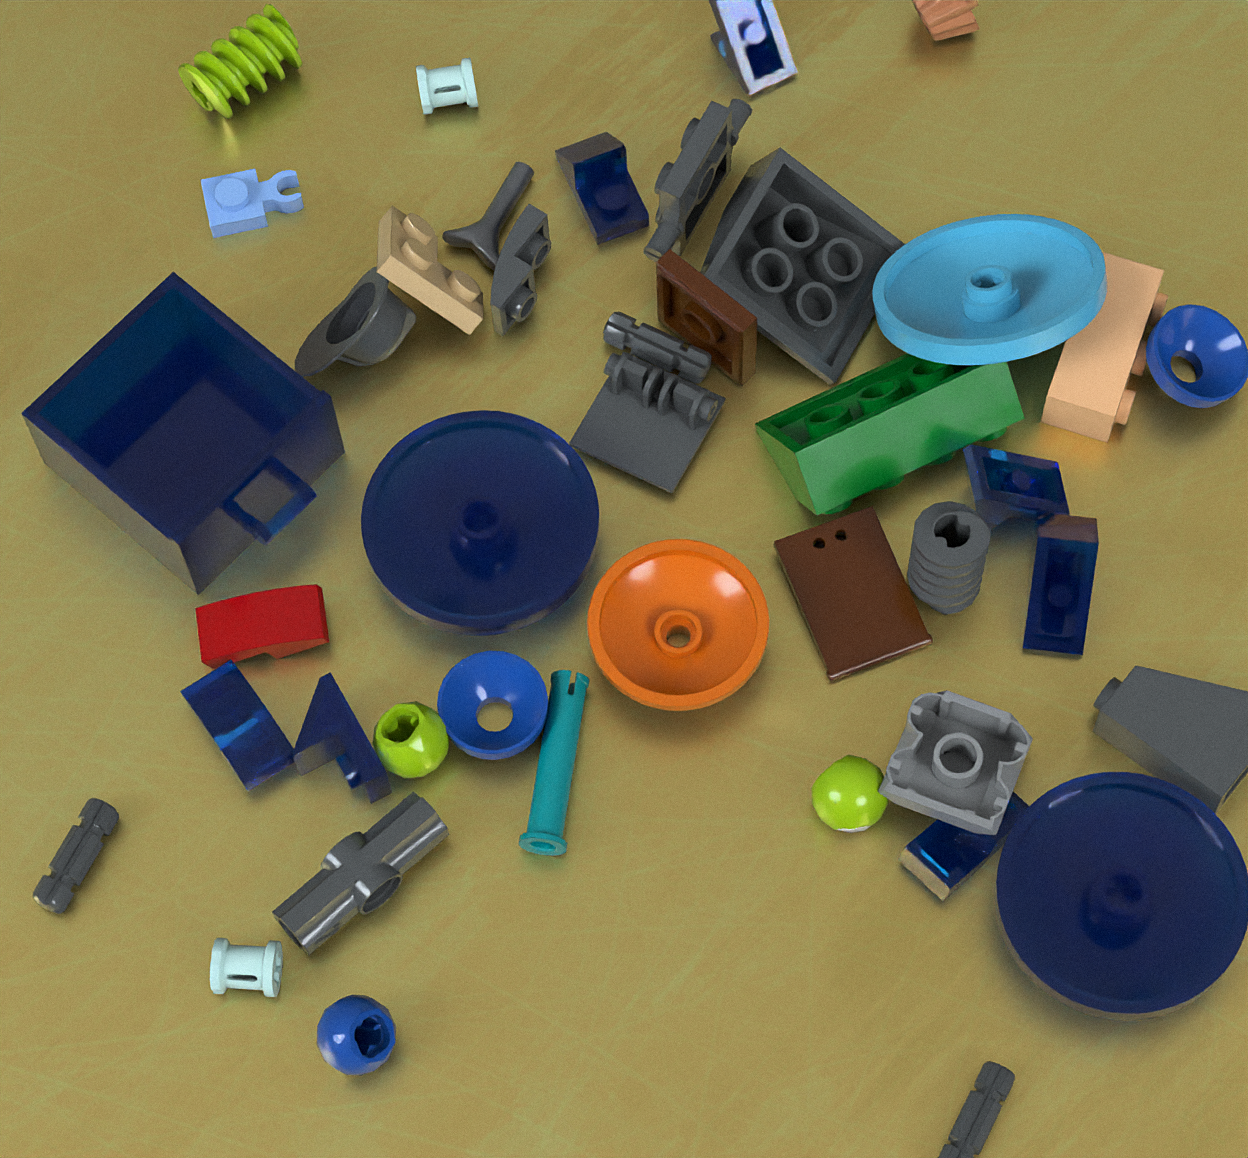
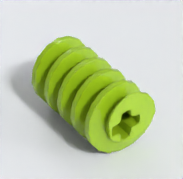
(241, 62)

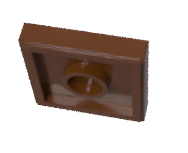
(706, 317)

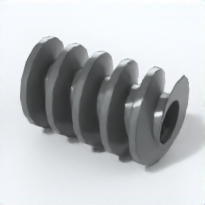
(948, 556)

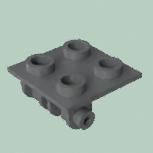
(647, 421)

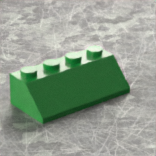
(886, 426)

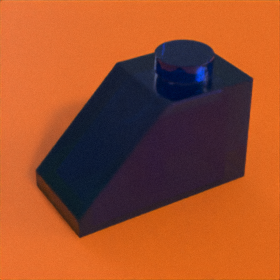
(1060, 582)

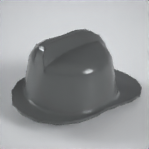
(359, 330)

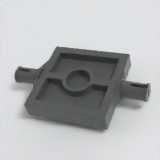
(696, 176)

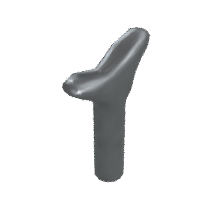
(484, 234)

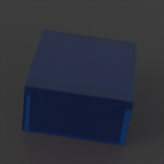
(187, 433)

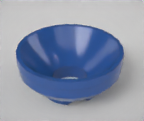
(1209, 345)
(493, 679)

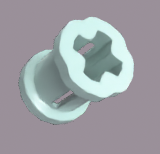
(446, 86)
(246, 967)

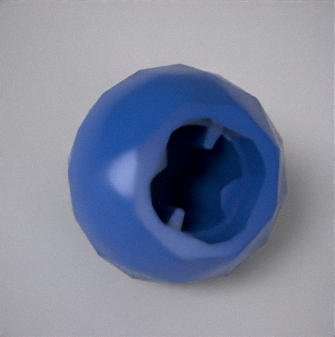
(356, 1035)

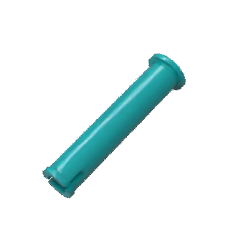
(555, 765)

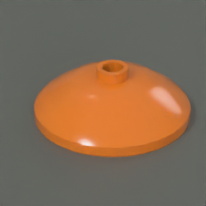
(673, 591)

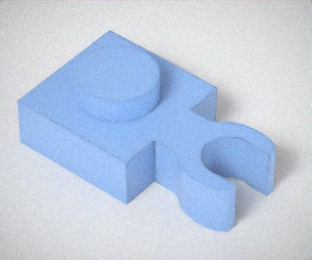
(240, 201)

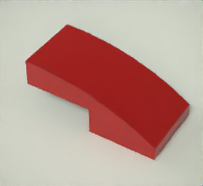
(261, 622)

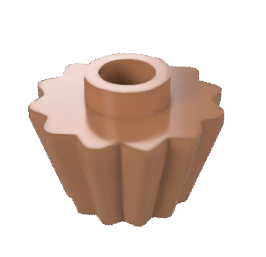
(947, 17)

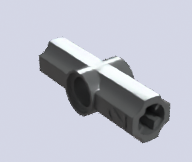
(361, 873)

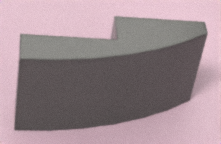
(513, 279)

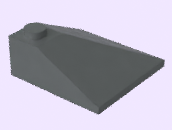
(799, 262)

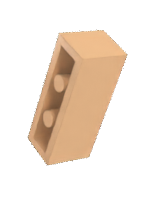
(1097, 362)

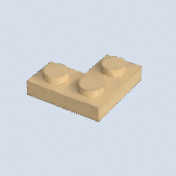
(409, 261)

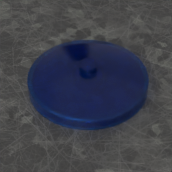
(480, 523)
(1121, 895)

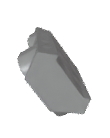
(957, 761)

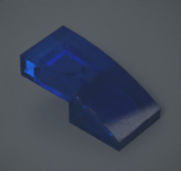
(239, 725)
(950, 855)

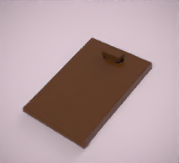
(852, 593)

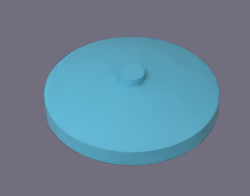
(990, 289)

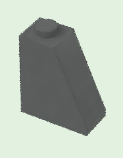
(1178, 730)

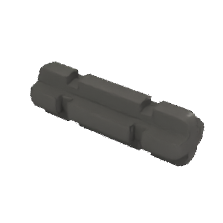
(657, 347)
(75, 855)
(979, 1112)

